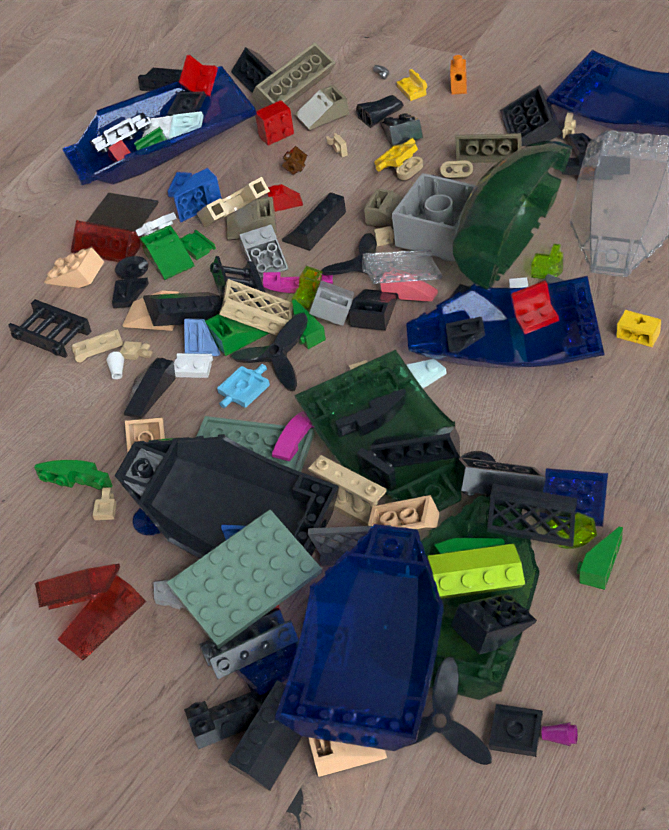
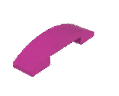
(275, 282)
(291, 436)

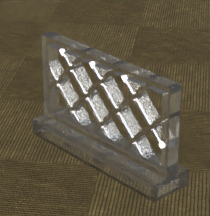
(394, 262)

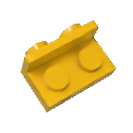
(413, 86)

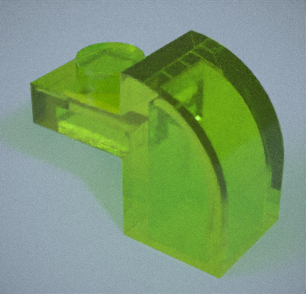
(548, 264)
(308, 286)
(583, 532)

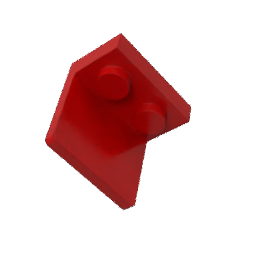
(197, 76)
(533, 307)

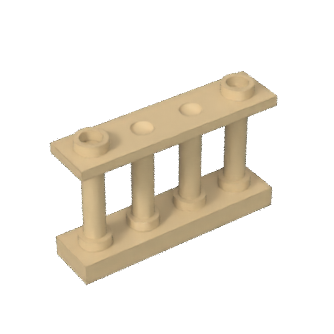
(347, 480)

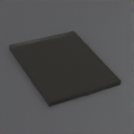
(123, 211)

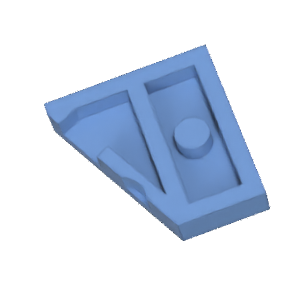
(198, 338)

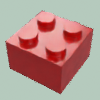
(274, 122)

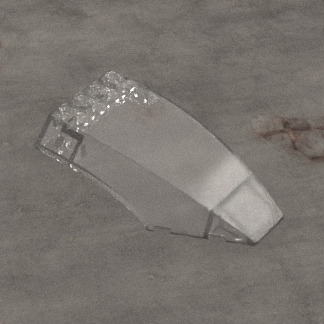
(622, 201)

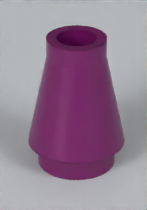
(561, 733)

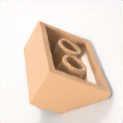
(412, 513)

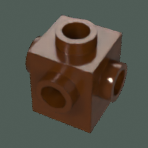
(294, 160)

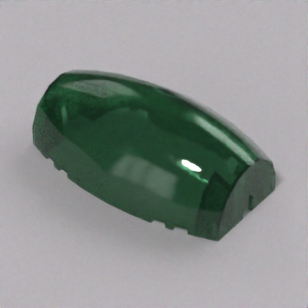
(505, 209)

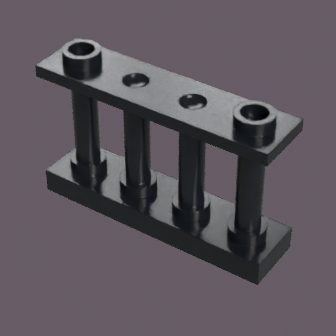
(249, 273)
(51, 315)
(252, 644)

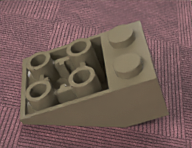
(323, 108)
(380, 208)
(251, 217)

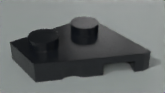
(579, 142)
(464, 333)

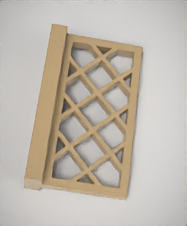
(252, 314)

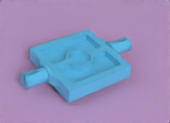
(243, 386)

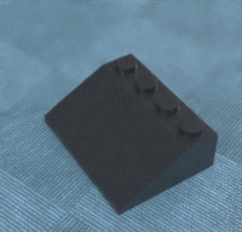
(531, 117)

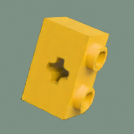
(638, 328)

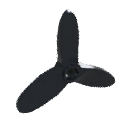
(366, 246)
(278, 351)
(444, 700)

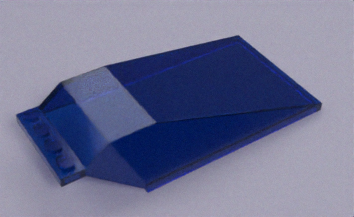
(221, 111)

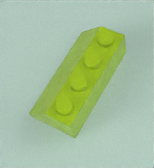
(477, 571)

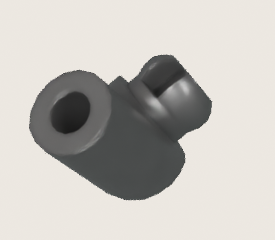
(384, 72)

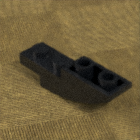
(379, 413)

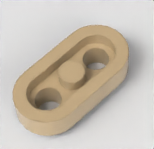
(457, 167)
(409, 168)

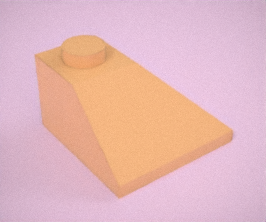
(144, 430)

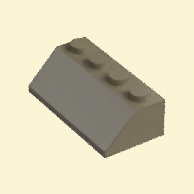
(486, 147)

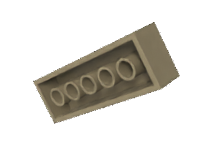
(294, 77)

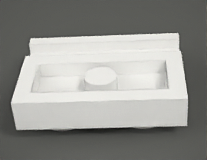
(193, 365)

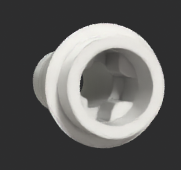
(115, 363)

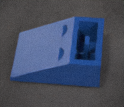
(196, 194)

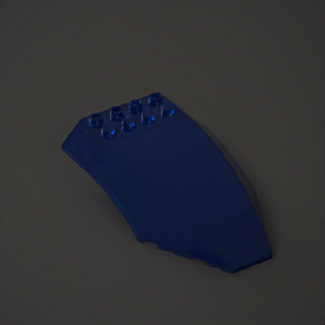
(615, 95)
(504, 344)
(367, 645)

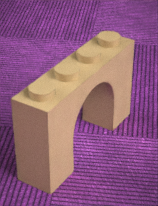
(232, 203)

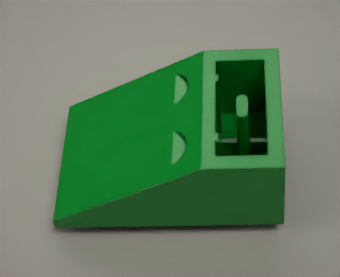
(166, 252)
(231, 334)

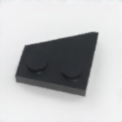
(128, 291)

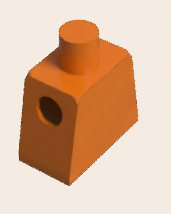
(458, 71)

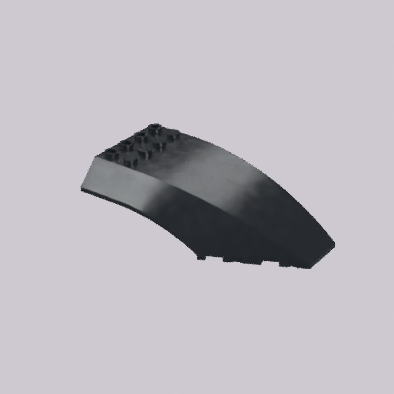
(211, 482)

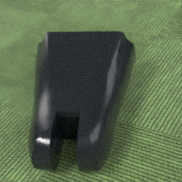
(374, 112)

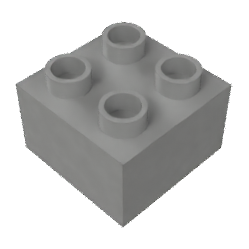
(429, 215)

